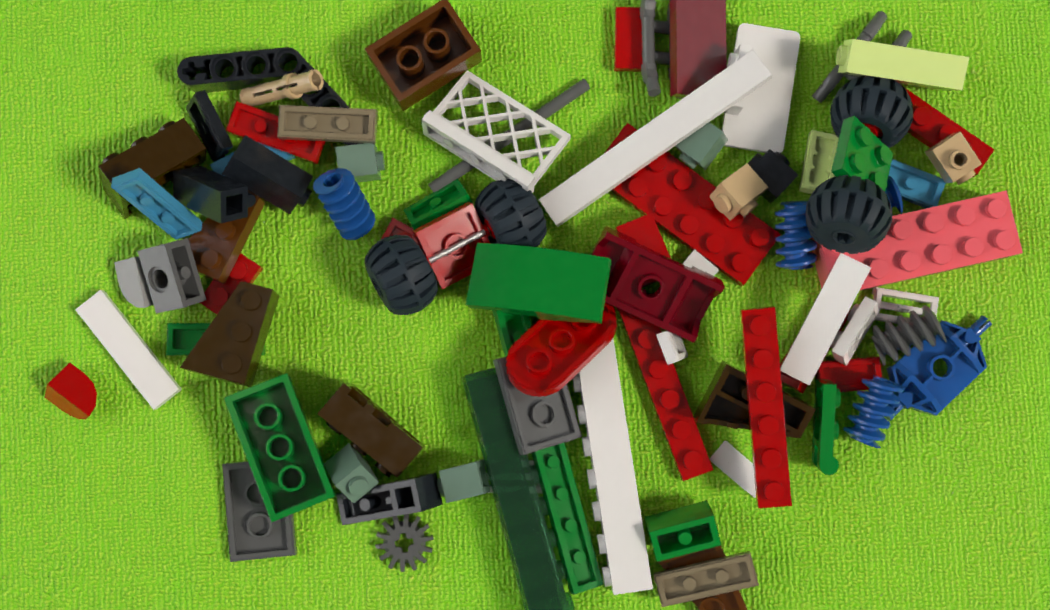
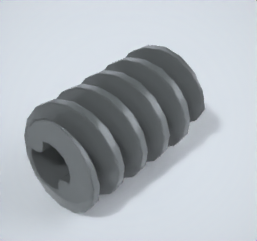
(907, 334)

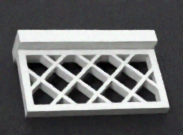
(476, 151)

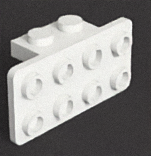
(762, 116)

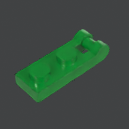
(825, 426)

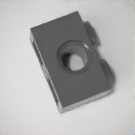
(172, 275)

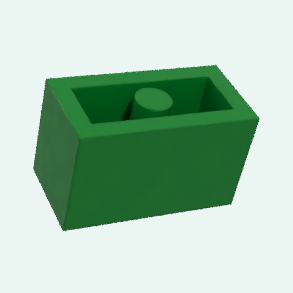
(682, 531)

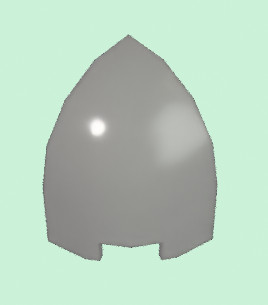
(133, 282)

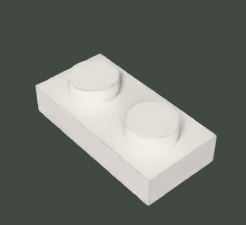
(860, 321)

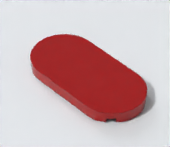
(556, 352)

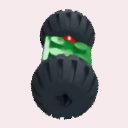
(852, 208)

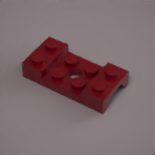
(682, 292)

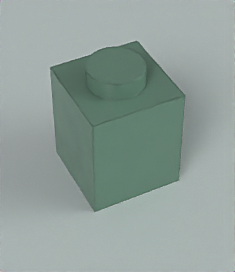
(702, 146)
(362, 160)
(351, 473)
(463, 481)

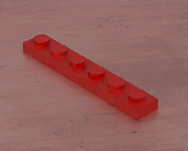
(667, 398)
(766, 407)

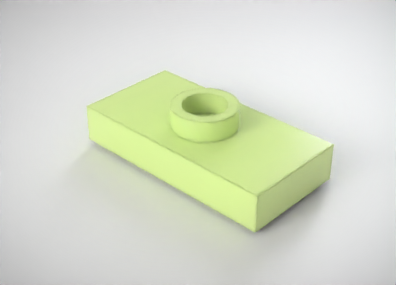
(818, 160)

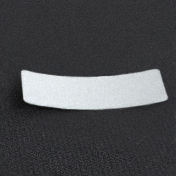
(735, 466)

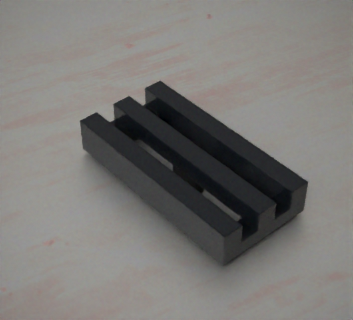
(209, 125)

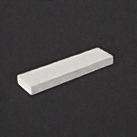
(825, 318)
(128, 349)

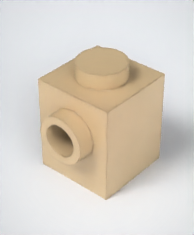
(954, 158)
(738, 192)

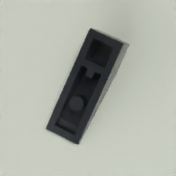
(391, 500)

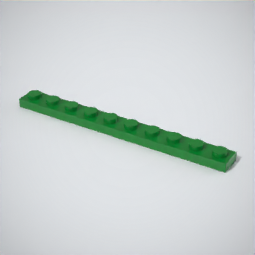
(558, 488)

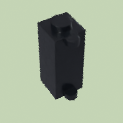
(269, 175)
(212, 194)

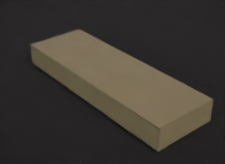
(327, 124)
(706, 579)

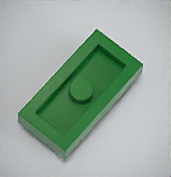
(437, 204)

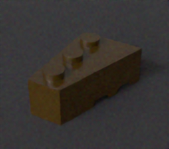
(158, 156)
(235, 337)
(727, 404)
(371, 430)

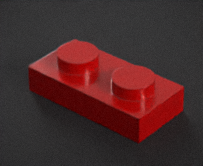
(219, 293)

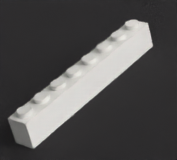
(612, 475)

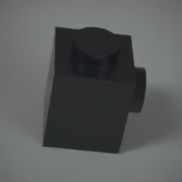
(774, 171)

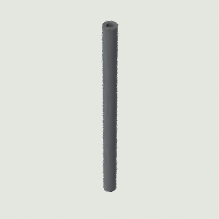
(545, 111)

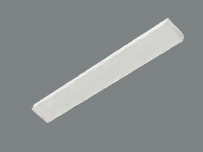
(656, 138)

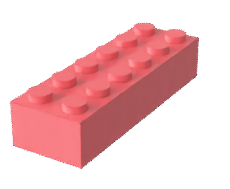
(936, 241)

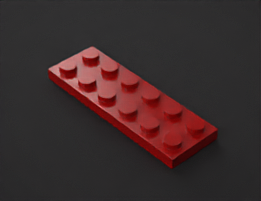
(685, 210)

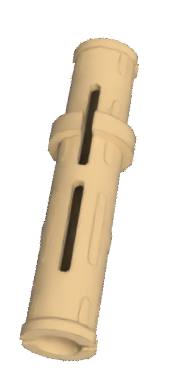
(305, 83)

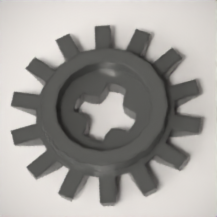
(414, 550)

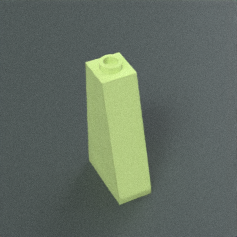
(902, 64)

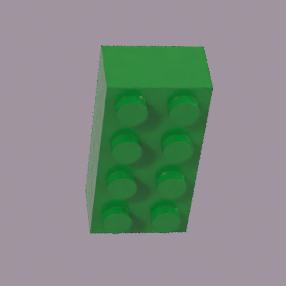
(280, 447)

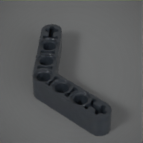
(243, 78)

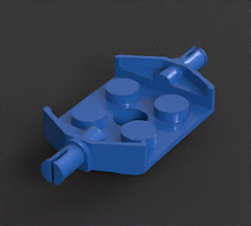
(922, 386)

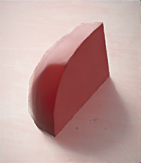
(72, 392)

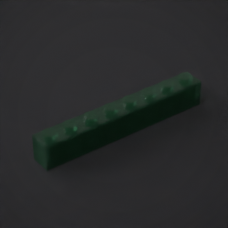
(516, 498)

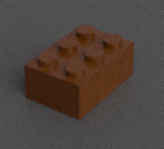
(424, 54)

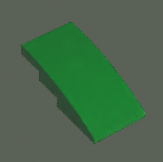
(539, 282)

